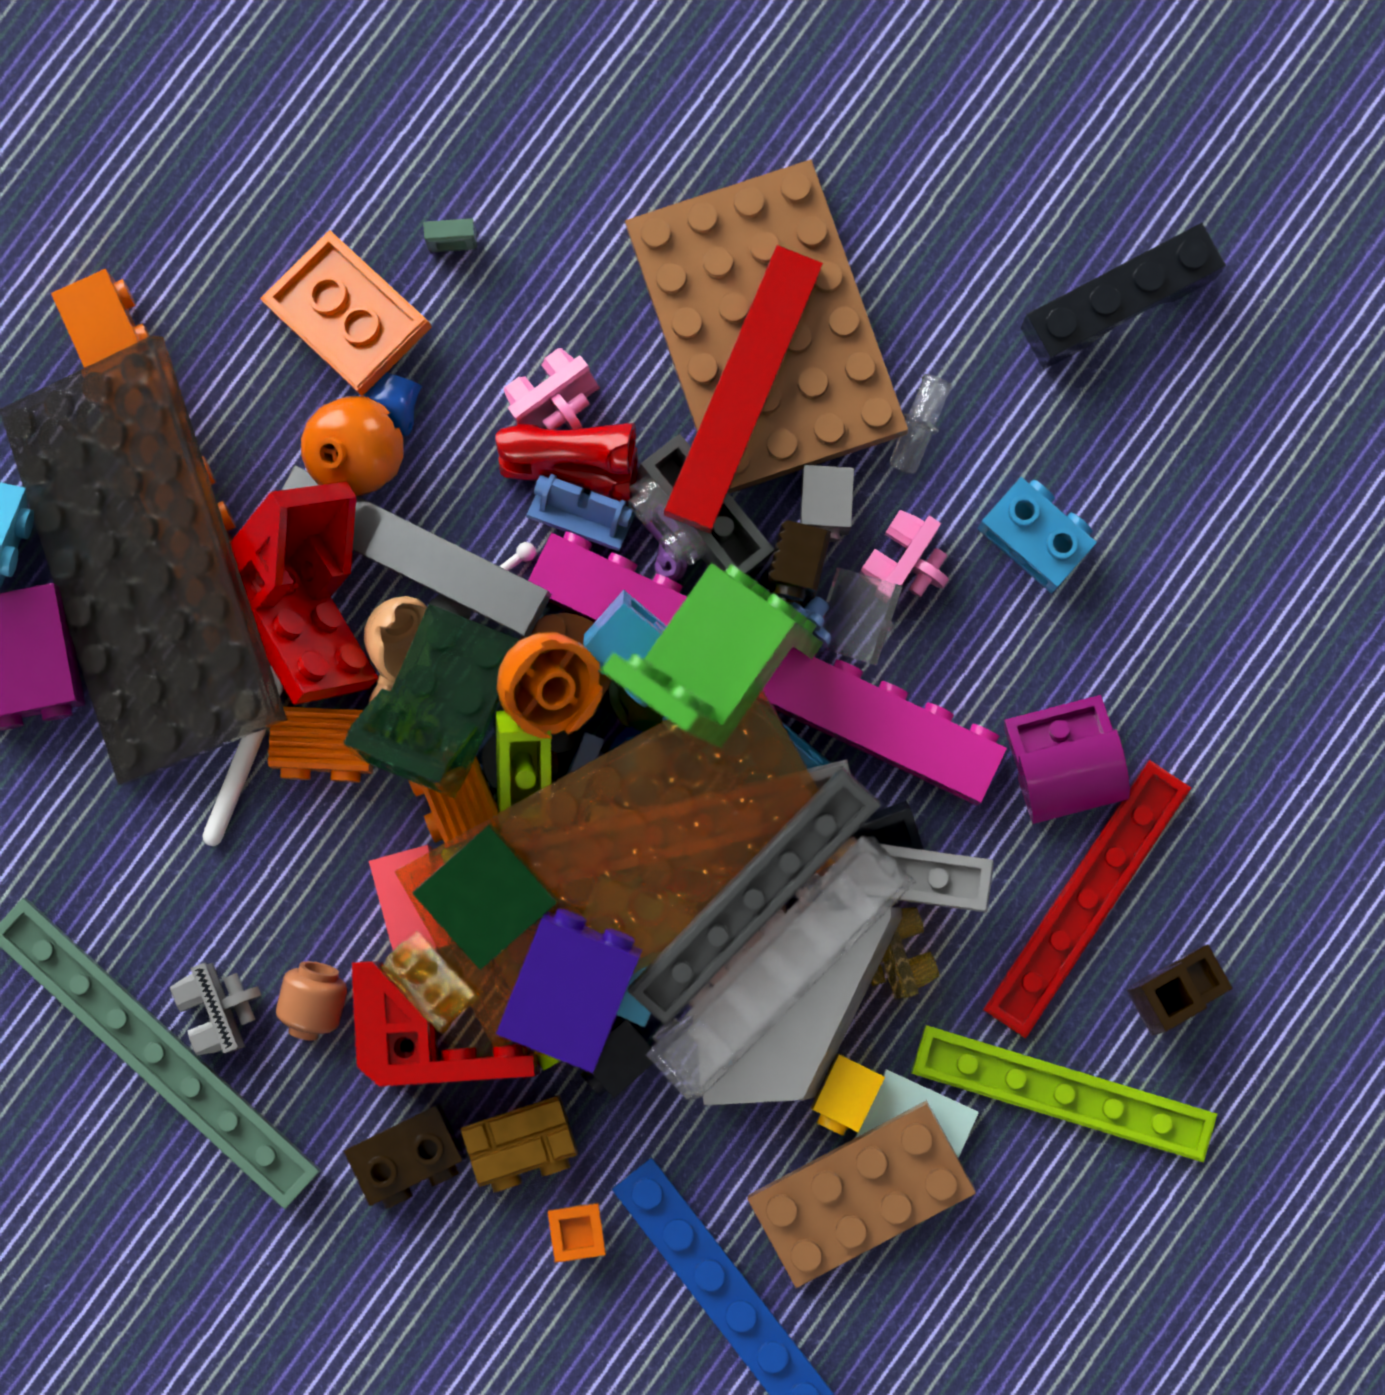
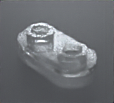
(678, 539)

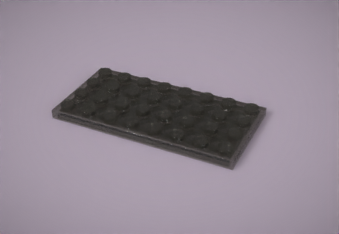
(142, 562)

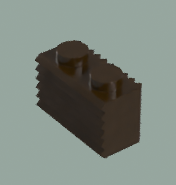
(798, 562)

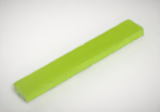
(1064, 1093)

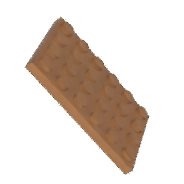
(702, 276)

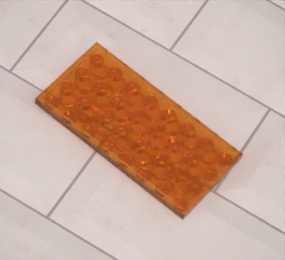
(636, 839)

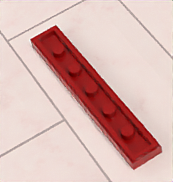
(743, 389)
(1086, 899)

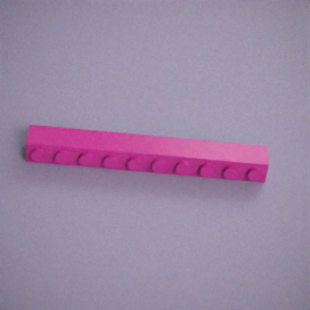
(802, 688)

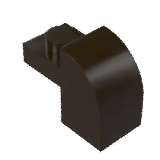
(1179, 990)

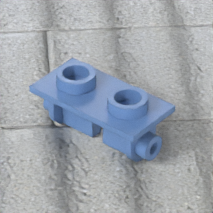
(588, 516)

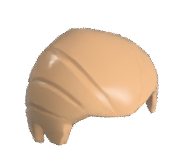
(390, 635)

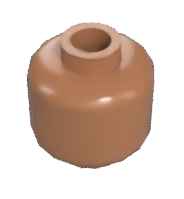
(311, 1000)

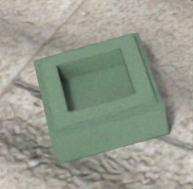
(450, 235)

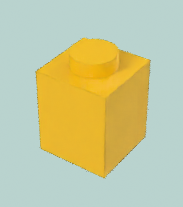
(846, 1095)

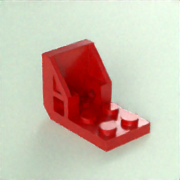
(291, 564)
(388, 1016)

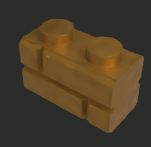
(519, 1143)

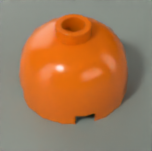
(353, 444)
(549, 684)

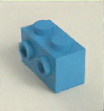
(1037, 533)

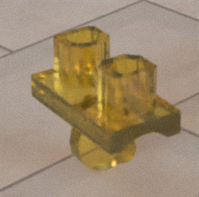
(903, 973)
(429, 981)

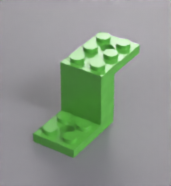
(716, 654)

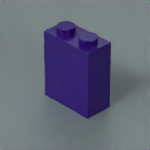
(569, 989)

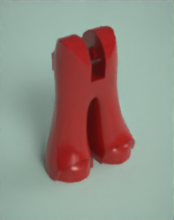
(591, 457)

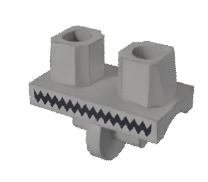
(205, 988)

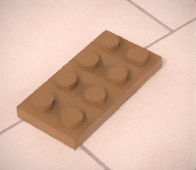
(861, 1194)

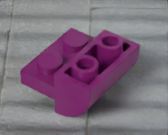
(1068, 759)

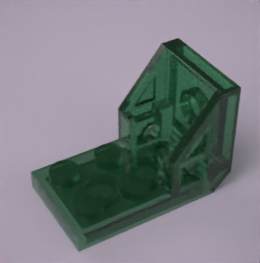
(437, 705)

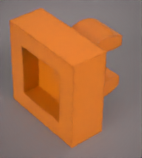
(576, 1232)

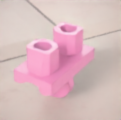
(556, 398)
(915, 537)

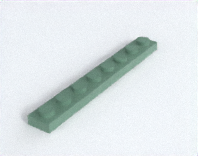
(156, 1053)

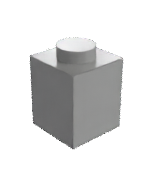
(827, 499)

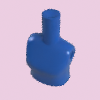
(399, 398)

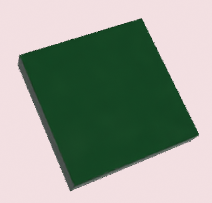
(485, 896)

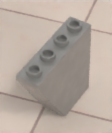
(801, 1045)

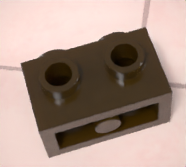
(405, 1156)

